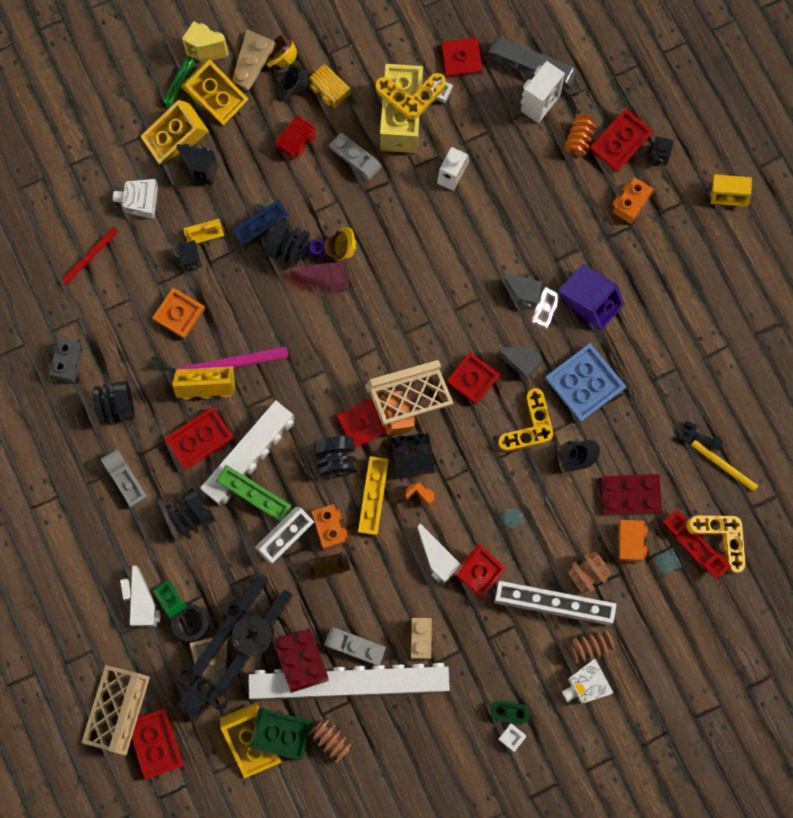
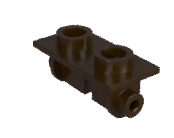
(337, 565)

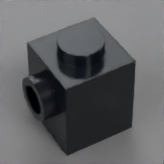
(661, 150)
(188, 256)

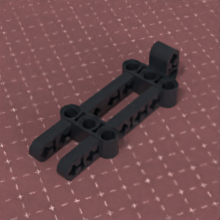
(193, 701)

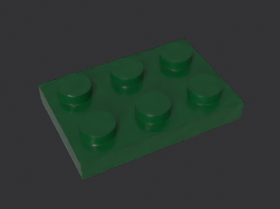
(280, 734)

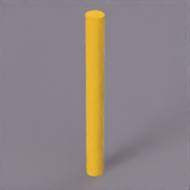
(724, 465)

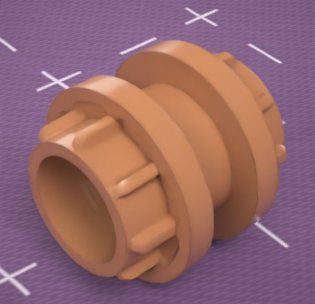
(589, 572)

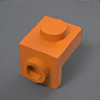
(425, 494)

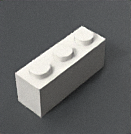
(284, 534)

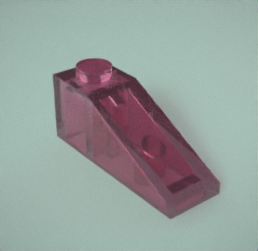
(328, 276)

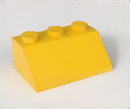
(204, 382)

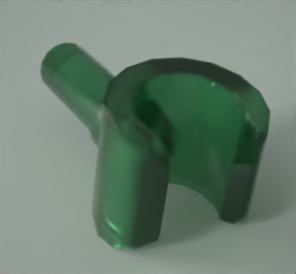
(159, 365)

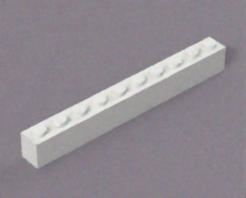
(355, 682)

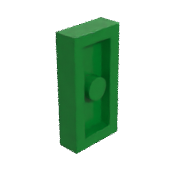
(169, 598)

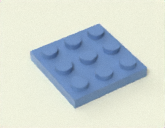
(585, 382)

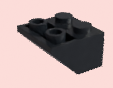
(198, 162)
(412, 455)

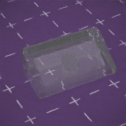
(545, 308)

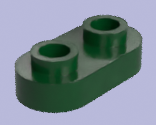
(509, 712)

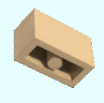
(421, 638)

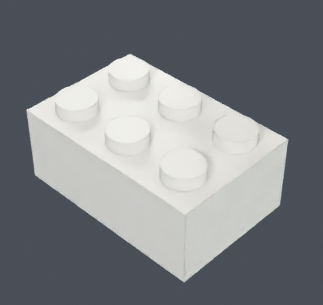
(542, 91)

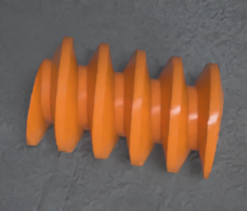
(579, 135)

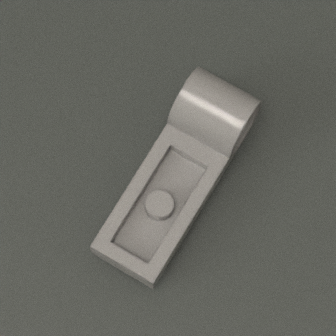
(356, 156)
(124, 478)
(354, 646)

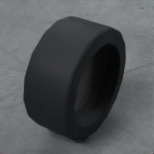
(200, 634)

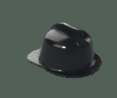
(293, 82)
(578, 455)

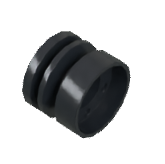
(289, 244)
(114, 402)
(335, 453)
(189, 513)

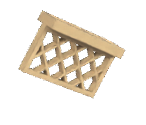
(404, 377)
(127, 712)

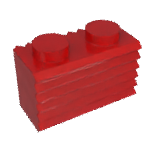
(296, 137)

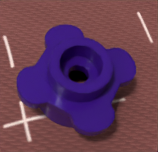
(313, 245)

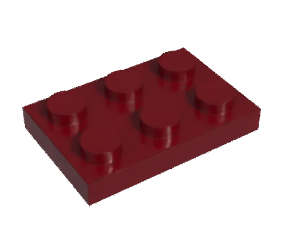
(631, 494)
(300, 660)

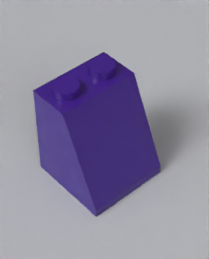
(592, 296)

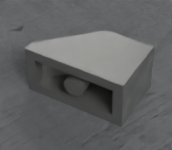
(524, 290)
(521, 359)

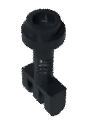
(692, 434)

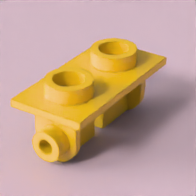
(204, 231)

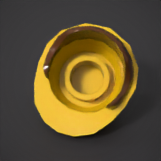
(284, 52)
(341, 245)

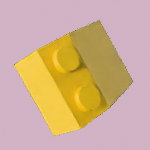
(214, 92)
(176, 126)
(238, 731)

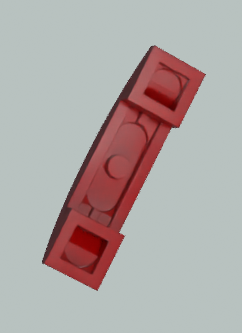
(696, 546)

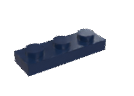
(260, 222)

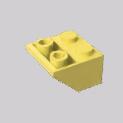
(204, 44)

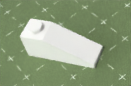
(439, 559)
(143, 607)

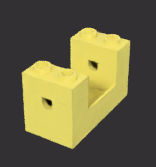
(397, 130)

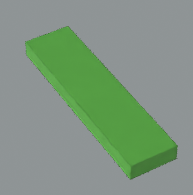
(253, 493)

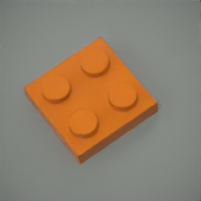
(178, 313)

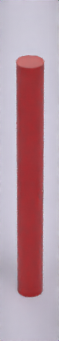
(89, 256)

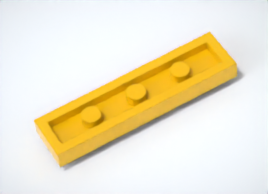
(373, 496)

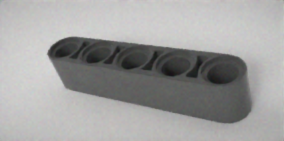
(526, 59)

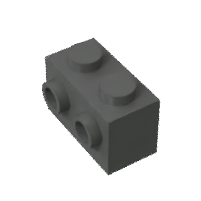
(65, 360)

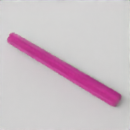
(242, 360)

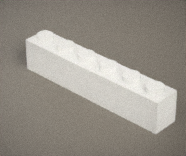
(251, 449)
(555, 603)

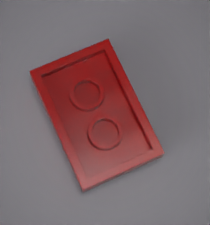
(621, 140)
(199, 438)
(156, 744)

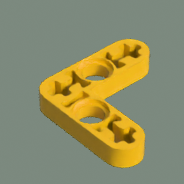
(413, 101)
(538, 426)
(728, 534)

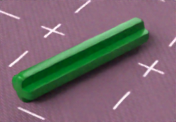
(180, 78)

